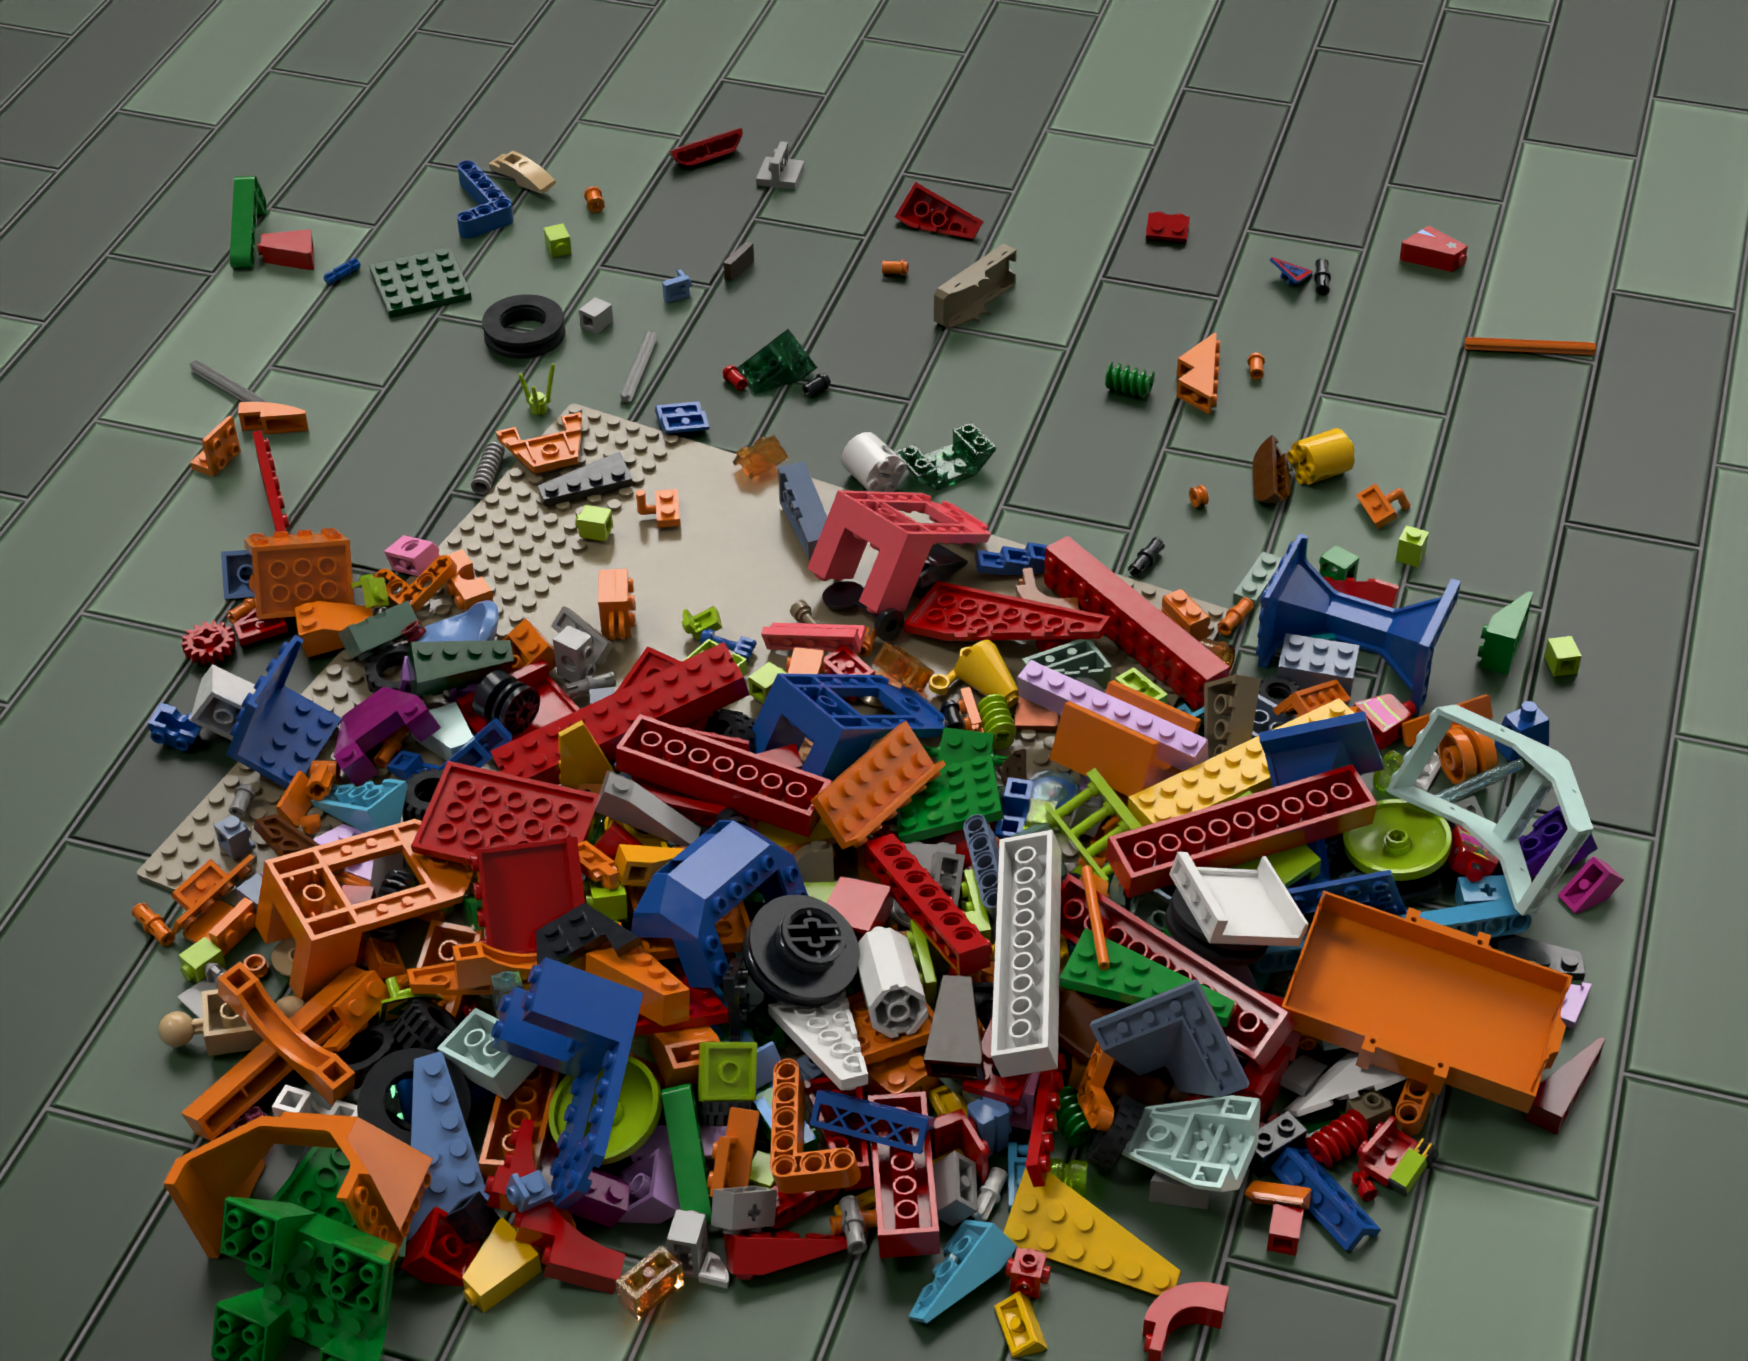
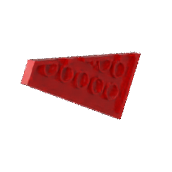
(270, 481)

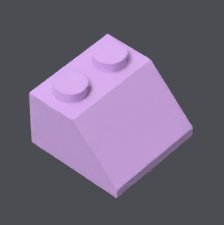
(652, 1189)

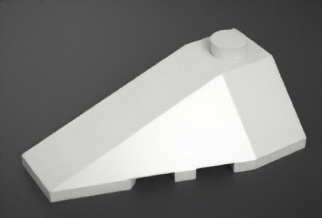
(1342, 1082)

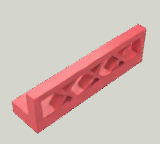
(813, 636)

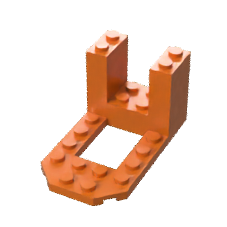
(307, 903)

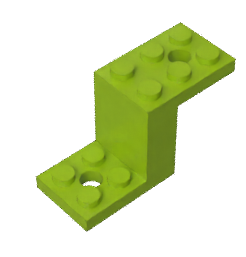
(927, 957)

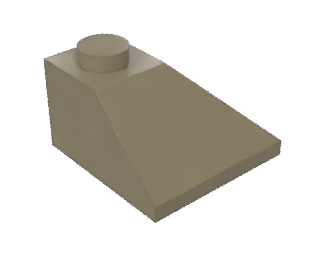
(816, 862)

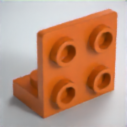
(219, 448)

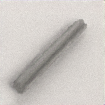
(638, 367)
(224, 382)

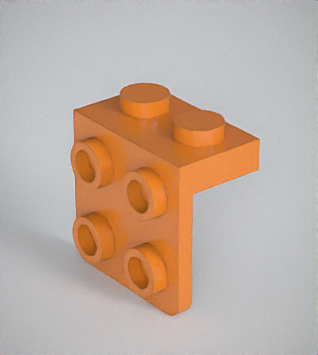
(223, 924)

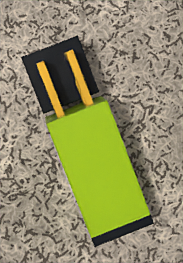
(1412, 1166)

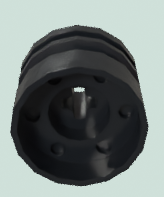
(507, 700)

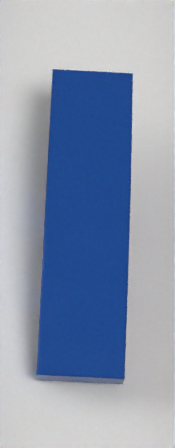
(1012, 560)

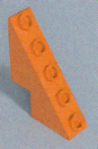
(1199, 374)

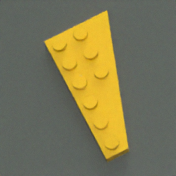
(1084, 1238)

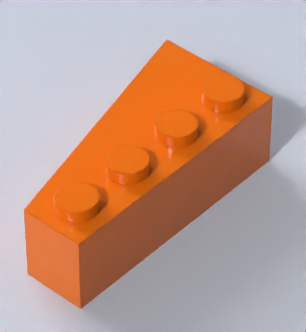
(664, 996)

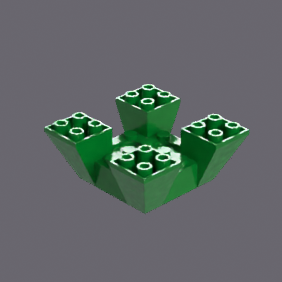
(319, 1285)

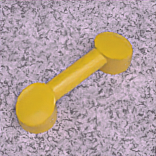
(940, 683)

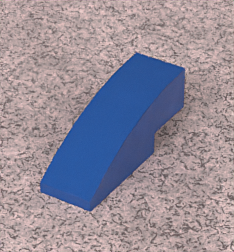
(478, 749)

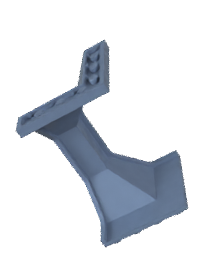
(1178, 1033)

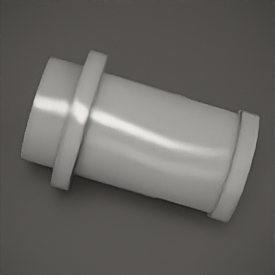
(243, 795)

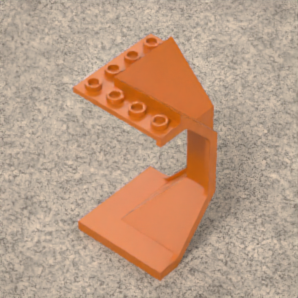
(379, 1190)

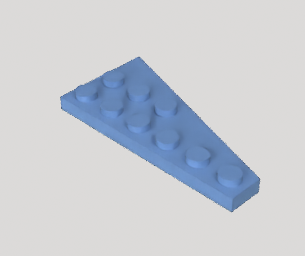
(442, 1135)

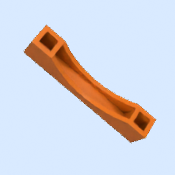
(478, 961)
(319, 1067)

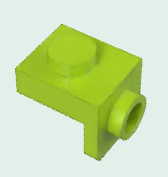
(373, 590)
(703, 621)

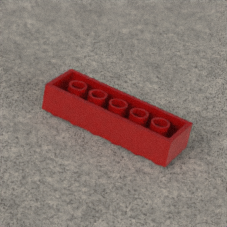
(904, 1185)

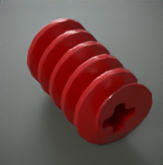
(1338, 1138)

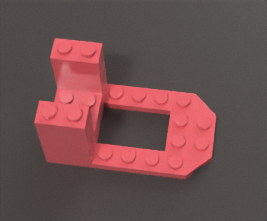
(901, 541)

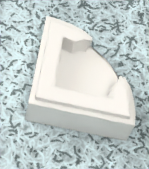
(714, 1271)

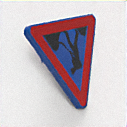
(1295, 273)

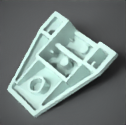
(1199, 1140)

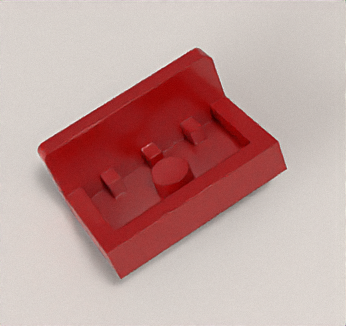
(1167, 226)
(1384, 1151)

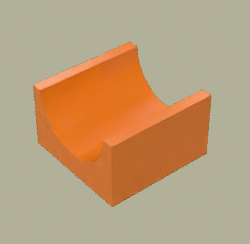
(1117, 752)

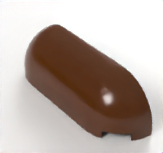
(1270, 473)

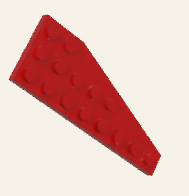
(974, 614)

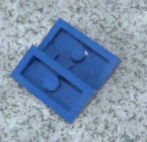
(681, 417)

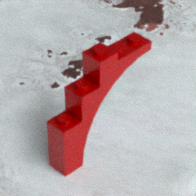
(567, 1252)

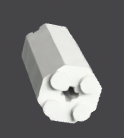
(891, 983)

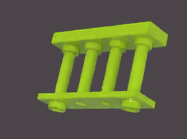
(1111, 806)

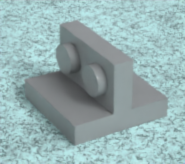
(780, 170)

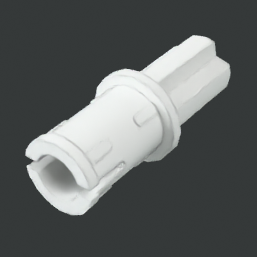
(990, 1193)

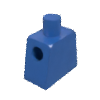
(1526, 721)

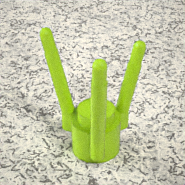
(537, 400)

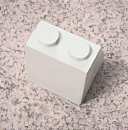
(220, 700)

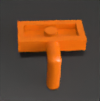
(1379, 506)
(665, 509)

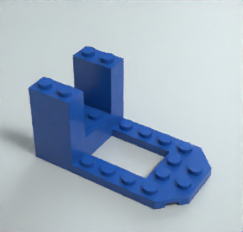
(814, 709)
(578, 1029)

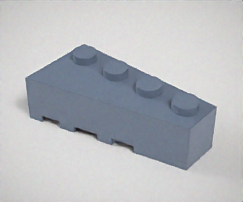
(801, 505)

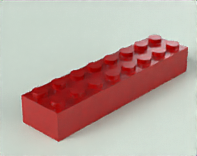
(720, 774)

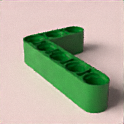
(246, 205)
(687, 1150)

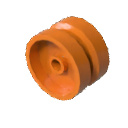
(1466, 754)

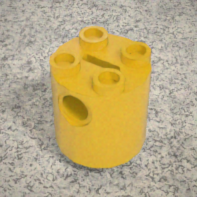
(1321, 456)

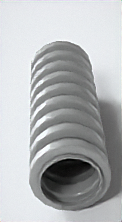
(487, 468)

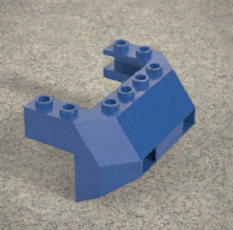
(704, 886)

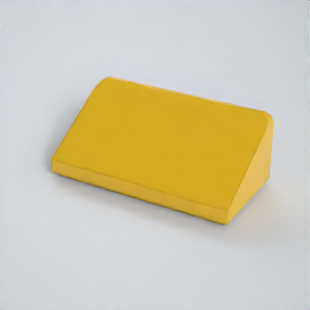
(1020, 1325)

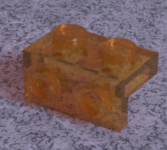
(761, 456)

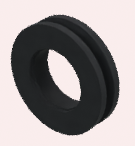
(526, 344)
(1188, 933)
(389, 1072)

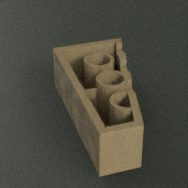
(1229, 712)

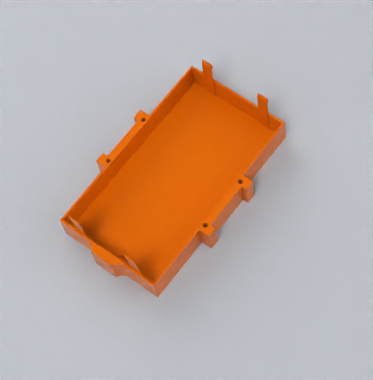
(1427, 1001)

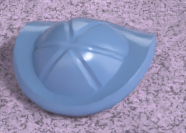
(473, 625)

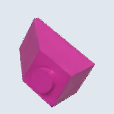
(1590, 885)

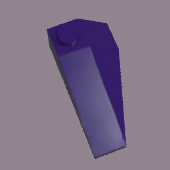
(1543, 840)

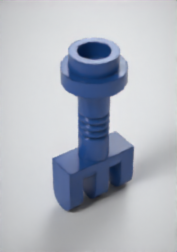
(743, 647)

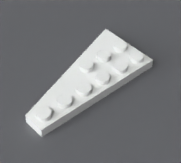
(827, 1038)

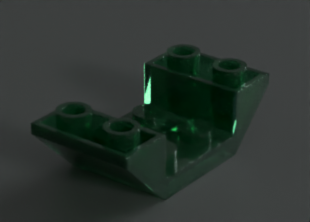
(953, 462)

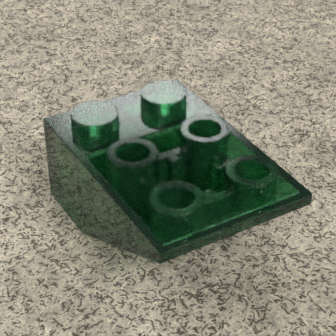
(777, 364)

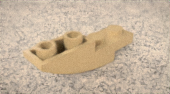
(525, 171)

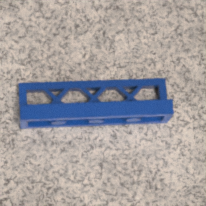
(873, 1109)
(1328, 1201)

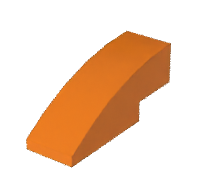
(272, 417)

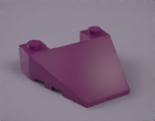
(372, 723)

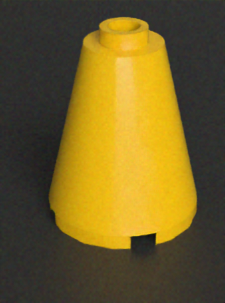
(987, 672)

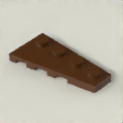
(284, 837)

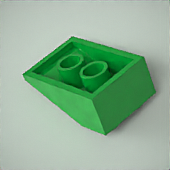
(1504, 635)

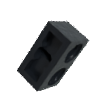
(1272, 1141)

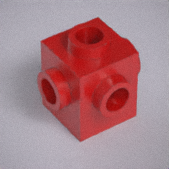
(1028, 1272)

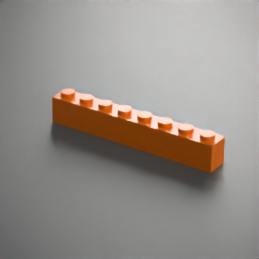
(264, 1066)

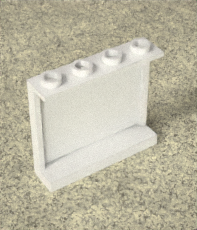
(1239, 903)

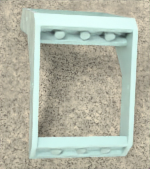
(1502, 838)

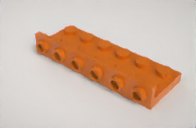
(876, 787)

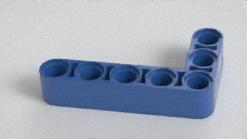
(494, 208)

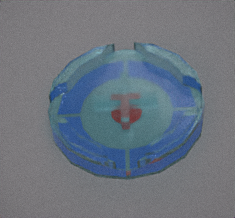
(1054, 786)

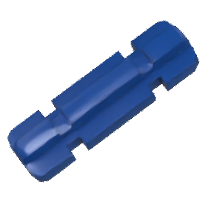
(342, 271)

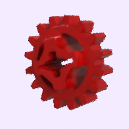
(208, 642)

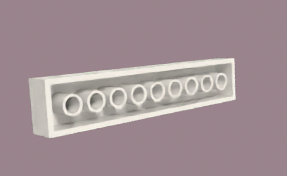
(1027, 955)

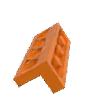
(1312, 698)

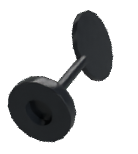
(847, 595)

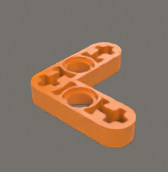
(410, 592)
(1091, 1093)

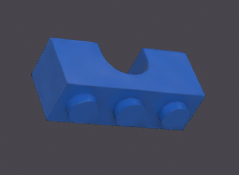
(1015, 807)

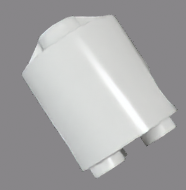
(873, 463)

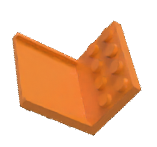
(299, 570)

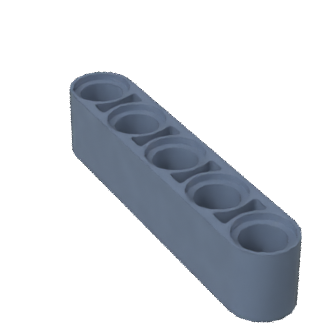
(985, 860)

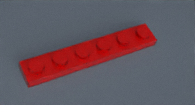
(1045, 1123)

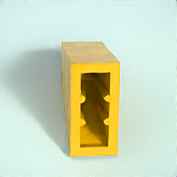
(499, 1267)

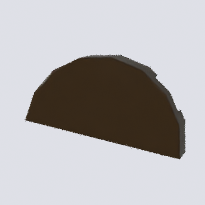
(1014, 766)

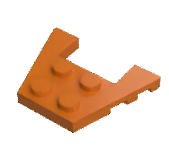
(546, 451)

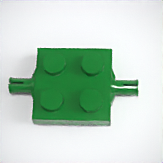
(963, 746)

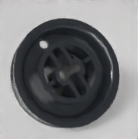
(800, 951)

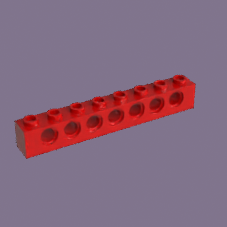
(928, 905)

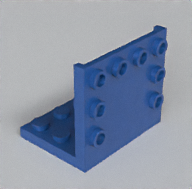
(279, 728)

